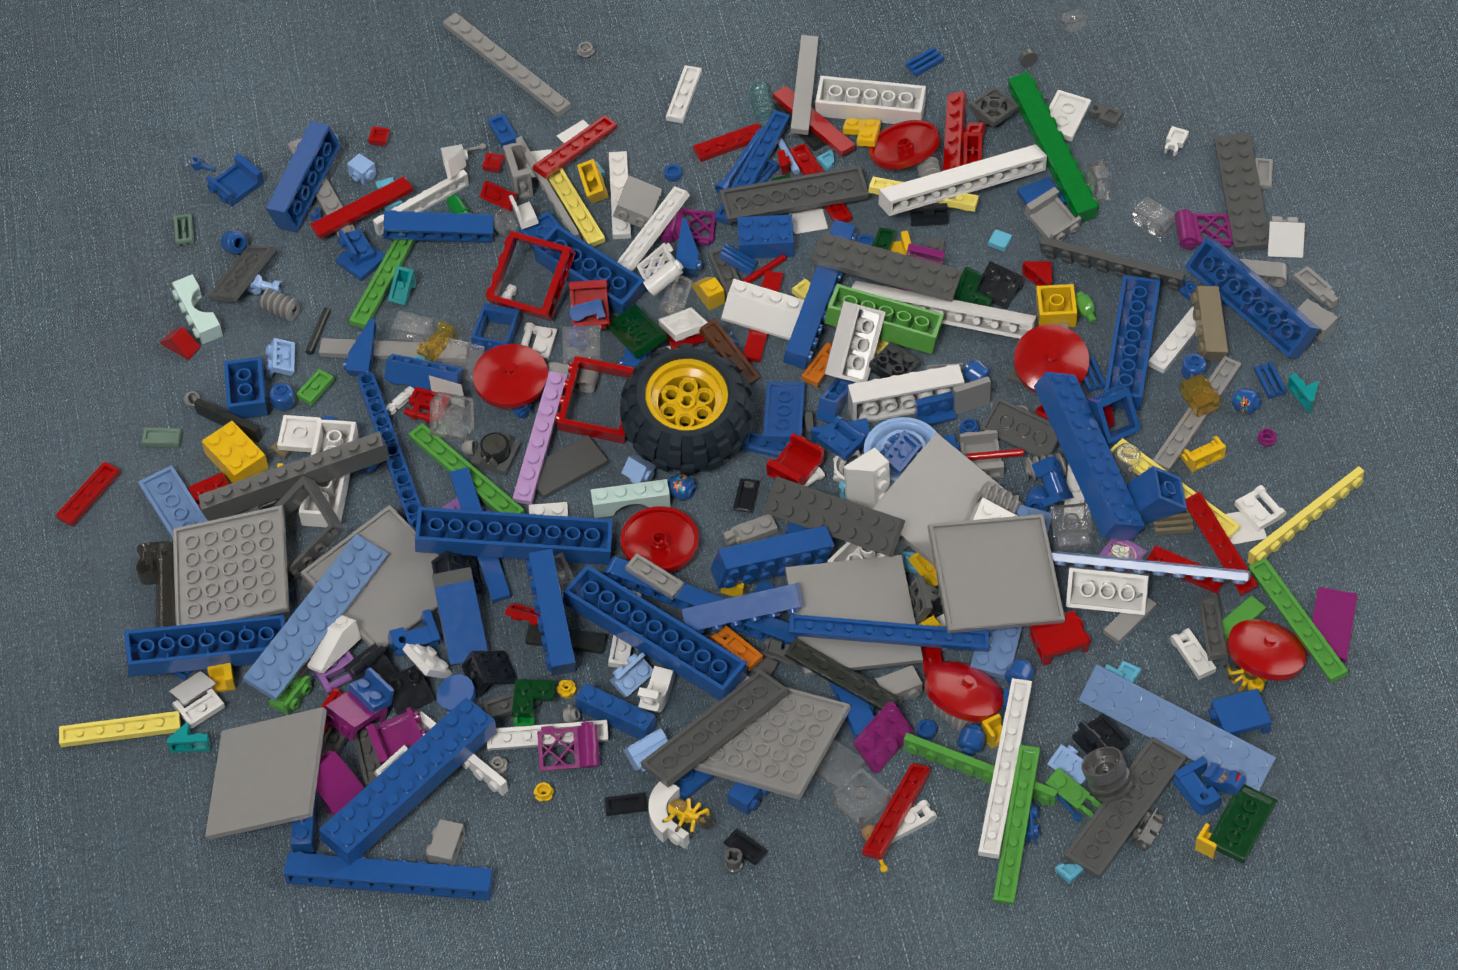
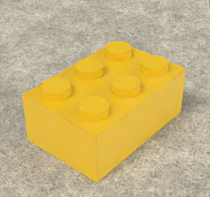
(234, 453)

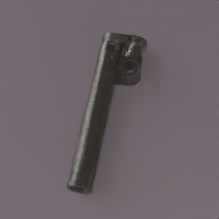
(159, 571)

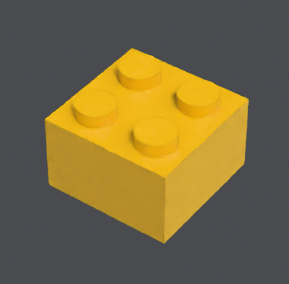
(1056, 305)

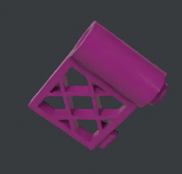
(672, 230)
(1189, 232)
(585, 747)

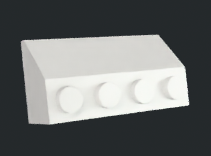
(761, 309)
(855, 342)
(867, 478)
(1107, 590)

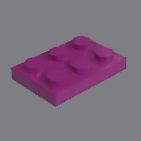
(882, 737)

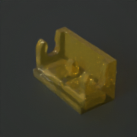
(437, 342)

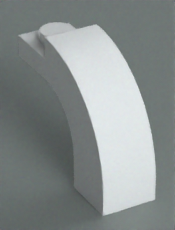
(658, 690)
(658, 807)

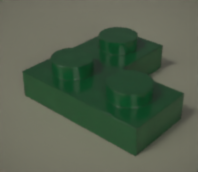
(968, 288)
(528, 691)

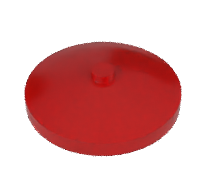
(904, 144)
(1050, 350)
(510, 376)
(661, 536)
(1266, 650)
(963, 691)

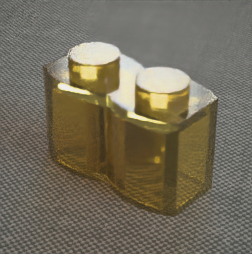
(1199, 395)

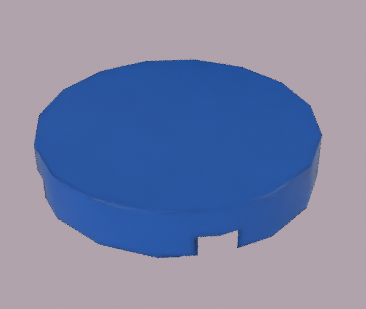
(454, 690)

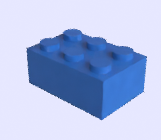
(766, 236)
(245, 387)

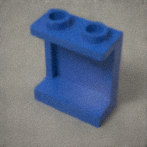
(236, 181)
(1240, 713)

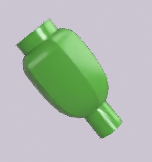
(1085, 306)

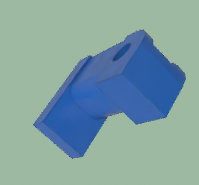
(1053, 480)
(424, 636)
(1193, 788)

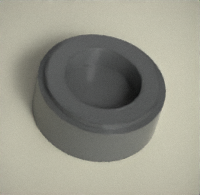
(1027, 58)

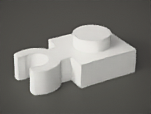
(1175, 139)

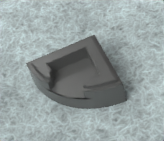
(808, 420)

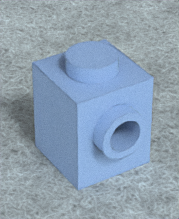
(361, 169)
(638, 469)

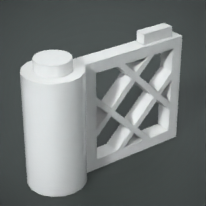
(663, 273)

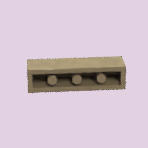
(1209, 323)

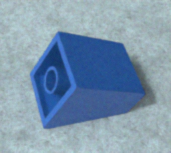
(1157, 494)

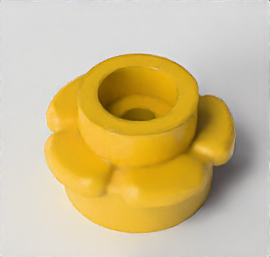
(566, 693)
(543, 787)

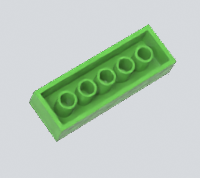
(902, 322)

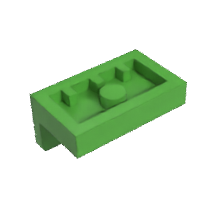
(292, 695)

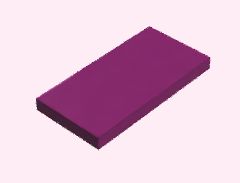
(1334, 618)

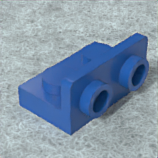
(356, 246)
(935, 408)
(900, 451)
(372, 691)

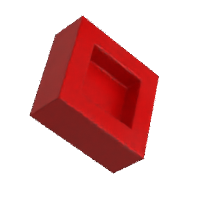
(976, 127)
(379, 136)
(493, 162)
(784, 162)

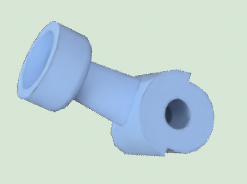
(258, 285)

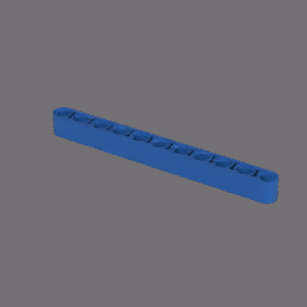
(396, 464)
(693, 596)

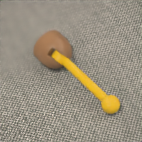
(866, 832)

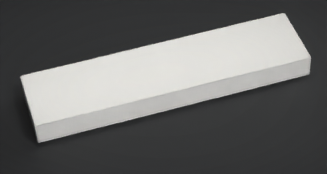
(683, 94)

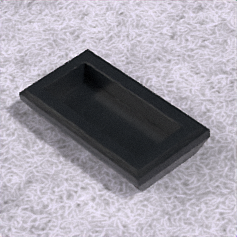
(745, 495)
(625, 804)
(750, 849)

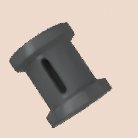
(733, 860)

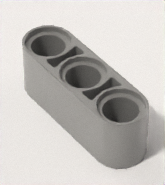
(1271, 272)
(585, 379)

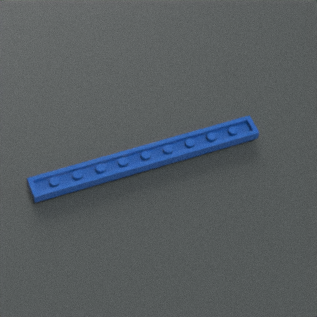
(886, 633)

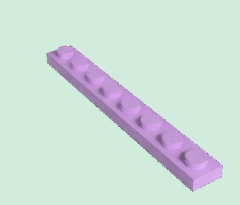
(539, 439)

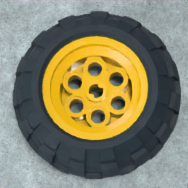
(681, 379)

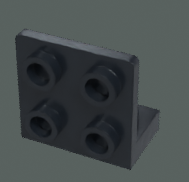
(452, 561)
(487, 669)

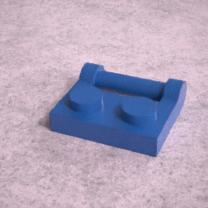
(839, 443)

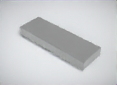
(654, 576)
(1126, 622)

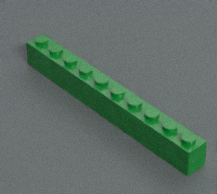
(1051, 141)

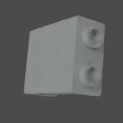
(519, 179)
(637, 202)
(1051, 216)
(982, 442)

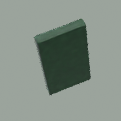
(636, 331)
(1242, 823)

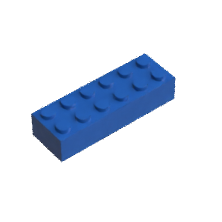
(303, 176)
(590, 264)
(770, 556)
(552, 613)

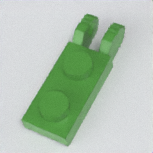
(1072, 792)

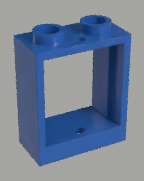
(498, 315)
(1110, 396)

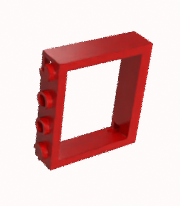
(556, 285)
(582, 428)

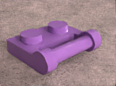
(334, 670)

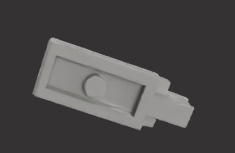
(1316, 287)
(751, 530)

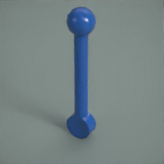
(1076, 816)

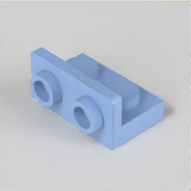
(280, 357)
(632, 675)
(1069, 763)

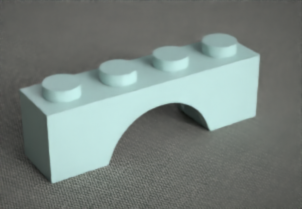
(204, 323)
(610, 499)

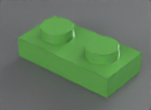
(315, 387)

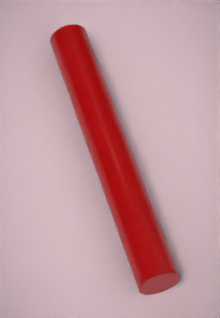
(755, 275)
(995, 454)

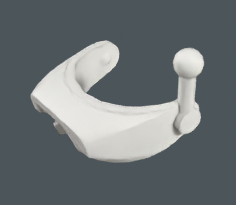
(839, 465)

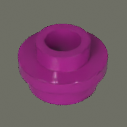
(1267, 433)

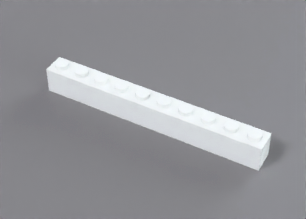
(962, 180)
(958, 312)

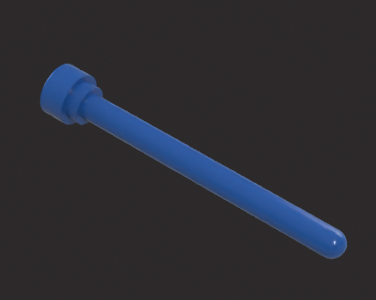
(725, 183)

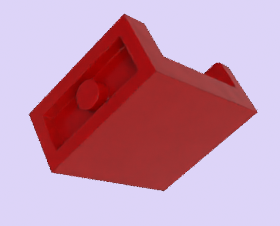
(588, 291)
(796, 461)
(1059, 638)

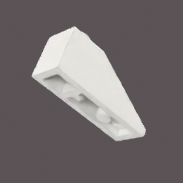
(454, 159)
(337, 641)

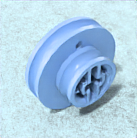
(883, 432)

